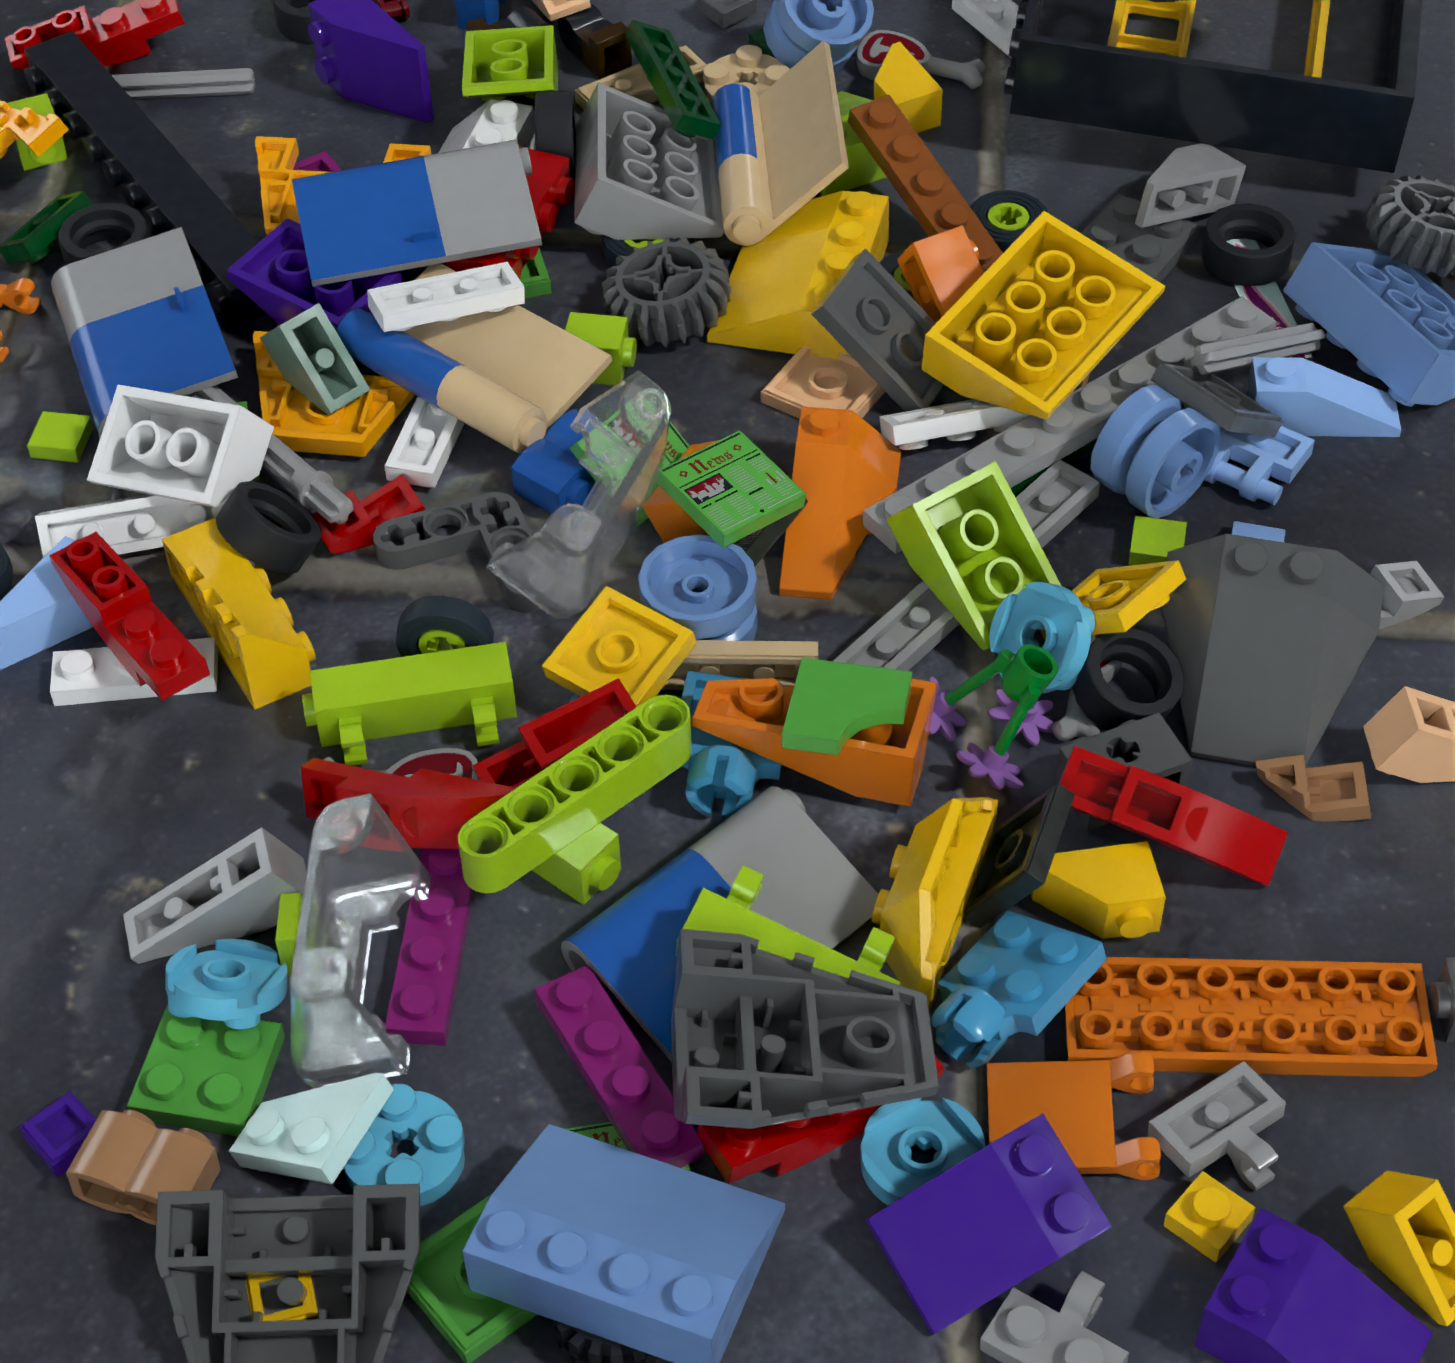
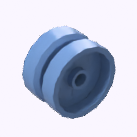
(798, 26)
(1155, 451)
(702, 587)

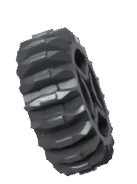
(1415, 223)
(667, 290)

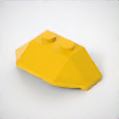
(932, 890)

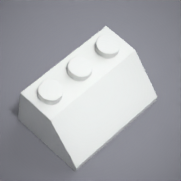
(494, 123)
(178, 446)

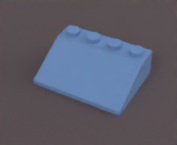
(1383, 315)
(622, 1246)

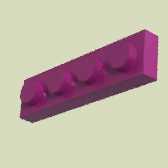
(431, 953)
(616, 1069)

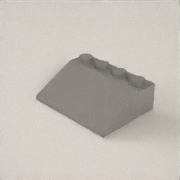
(642, 174)

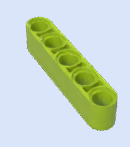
(575, 794)

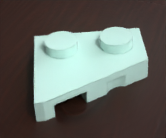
(312, 1130)

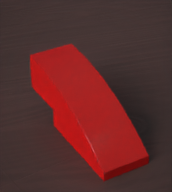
(556, 735)

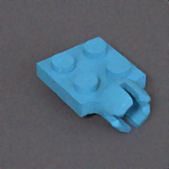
(718, 766)
(1011, 985)

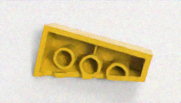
(238, 610)

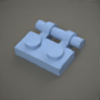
(1266, 456)

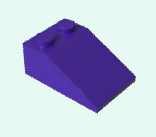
(370, 57)
(280, 282)
(987, 1223)
(1303, 1303)

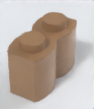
(132, 1160)

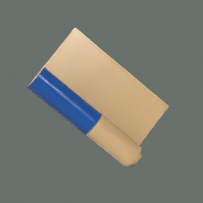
(777, 146)
(488, 369)

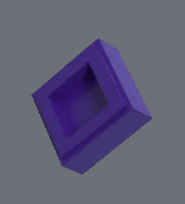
(58, 1132)

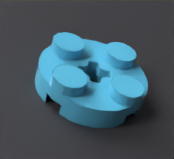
(1064, 619)
(225, 983)
(900, 1125)
(435, 1137)

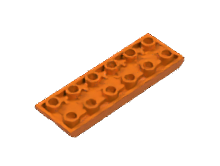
(1261, 1012)

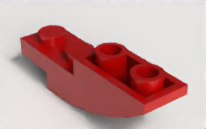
(112, 37)
(127, 618)
(423, 808)
(1173, 815)
(782, 1145)

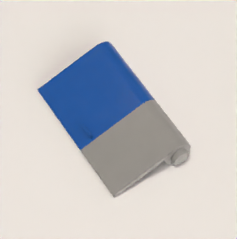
(416, 212)
(141, 322)
(804, 889)

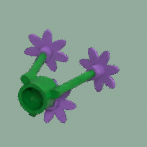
(1023, 682)

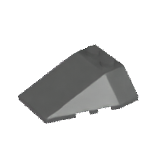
(1266, 643)
(788, 1041)
(351, 1245)

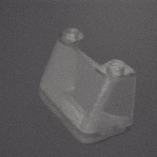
(578, 543)
(352, 888)

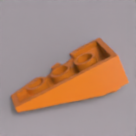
(843, 471)
(873, 764)

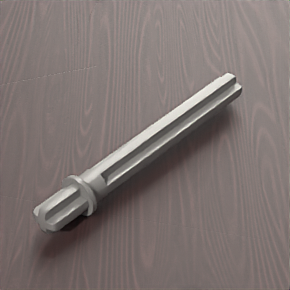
(313, 487)

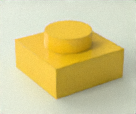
(1209, 1216)

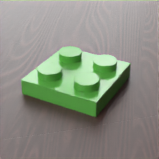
(206, 1073)

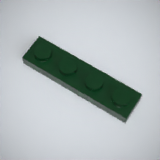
(672, 80)

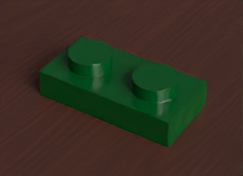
(35, 236)

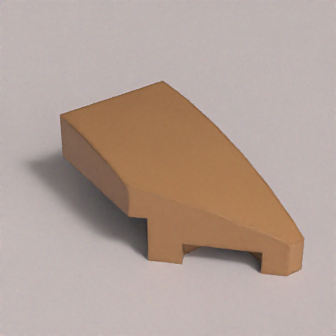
(1321, 792)

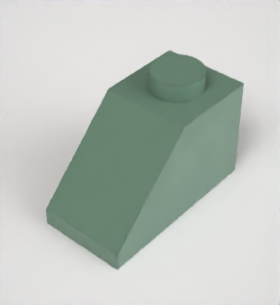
(315, 360)

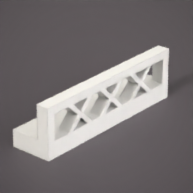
(123, 523)

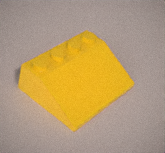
(793, 269)
(1038, 320)

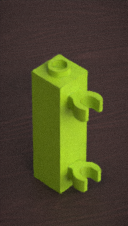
(411, 697)
(735, 916)

